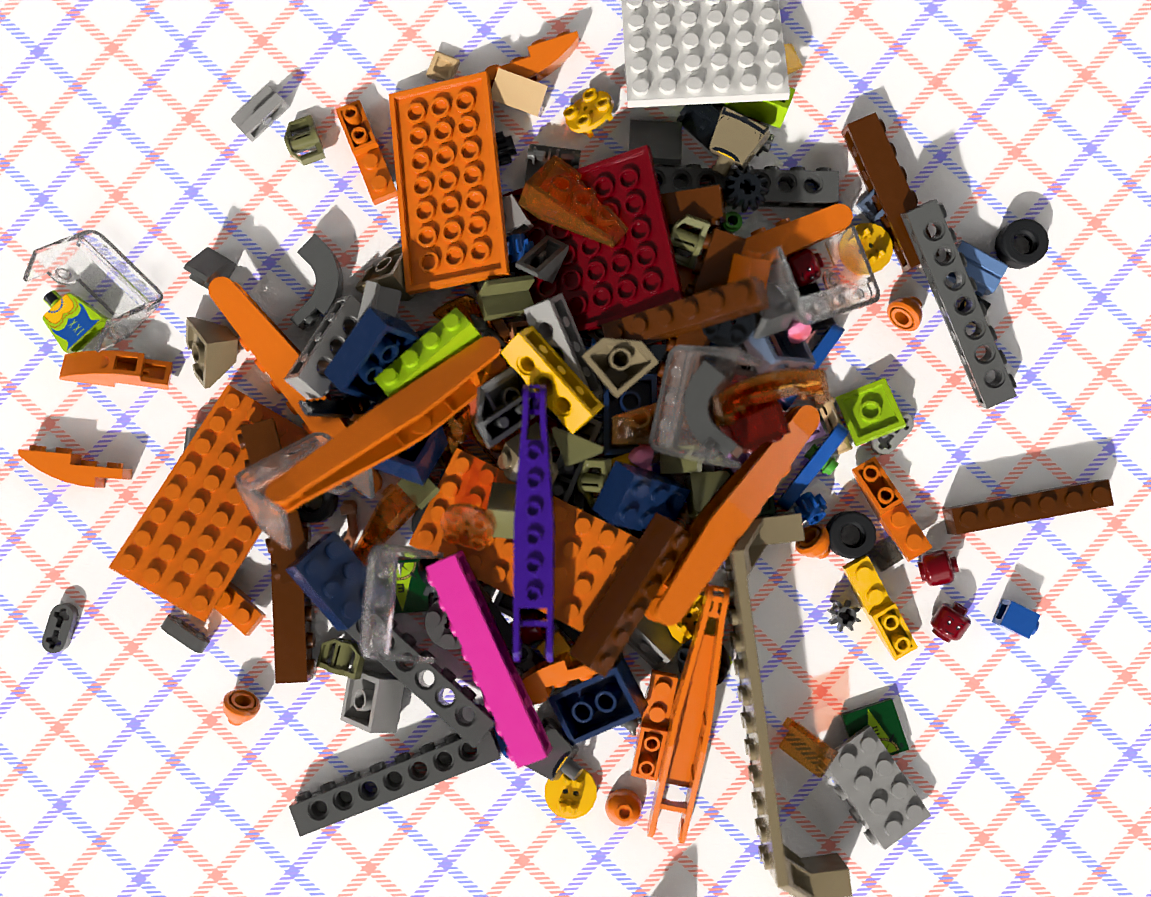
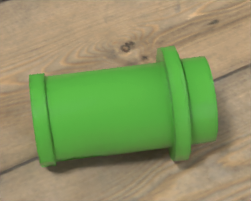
(734, 218)
(829, 466)

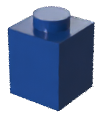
(1016, 618)

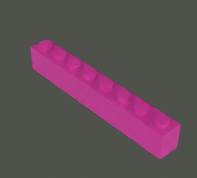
(489, 659)

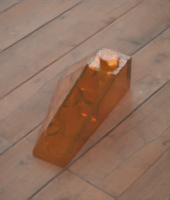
(565, 201)

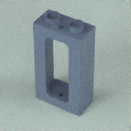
(790, 354)

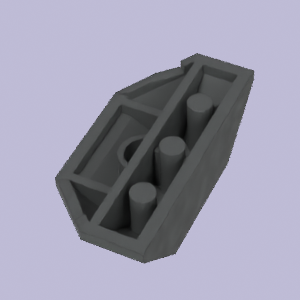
(500, 406)

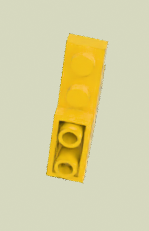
(879, 608)

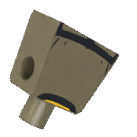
(736, 141)

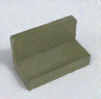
(505, 297)

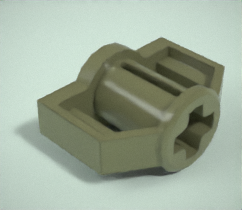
(304, 141)
(688, 240)
(594, 481)
(341, 658)

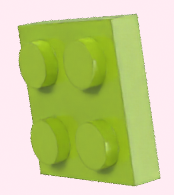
(870, 412)

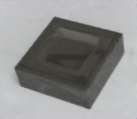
(885, 554)

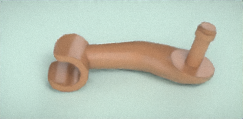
(349, 508)

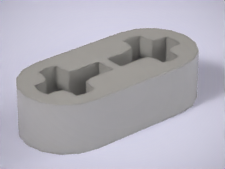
(896, 437)

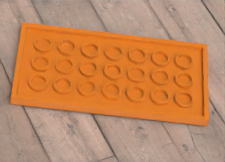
(448, 184)
(198, 521)
(586, 547)

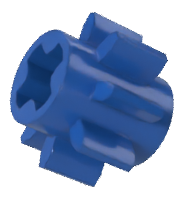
(518, 247)
(811, 507)

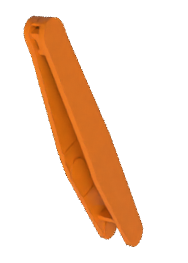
(790, 235)
(273, 353)
(391, 425)
(728, 517)
(691, 714)

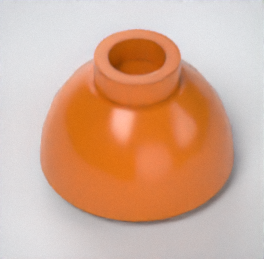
(905, 313)
(815, 543)
(240, 706)
(623, 807)

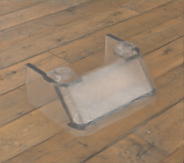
(105, 275)
(847, 283)
(670, 429)
(255, 478)
(379, 600)

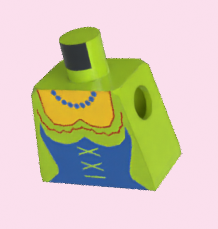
(72, 321)

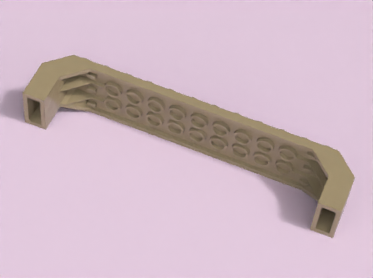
(797, 876)

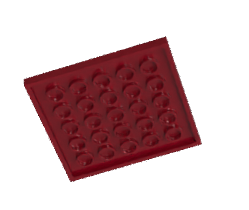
(619, 280)

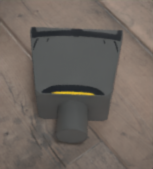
(561, 756)

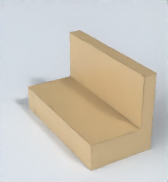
(519, 92)

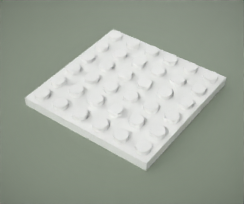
(703, 52)

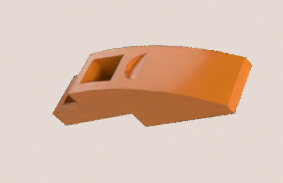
(542, 57)
(367, 152)
(115, 367)
(70, 467)
(890, 510)
(239, 610)
(544, 675)
(654, 725)

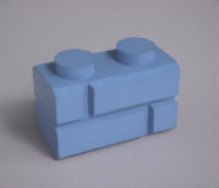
(981, 267)

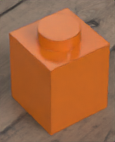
(749, 266)

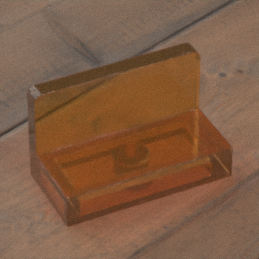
(807, 748)

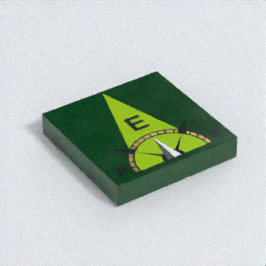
(409, 589)
(883, 720)

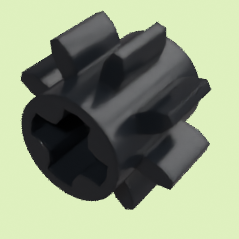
(505, 148)

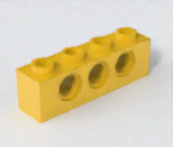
(548, 366)

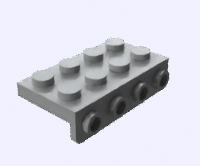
(875, 789)

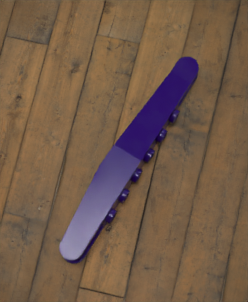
(534, 526)

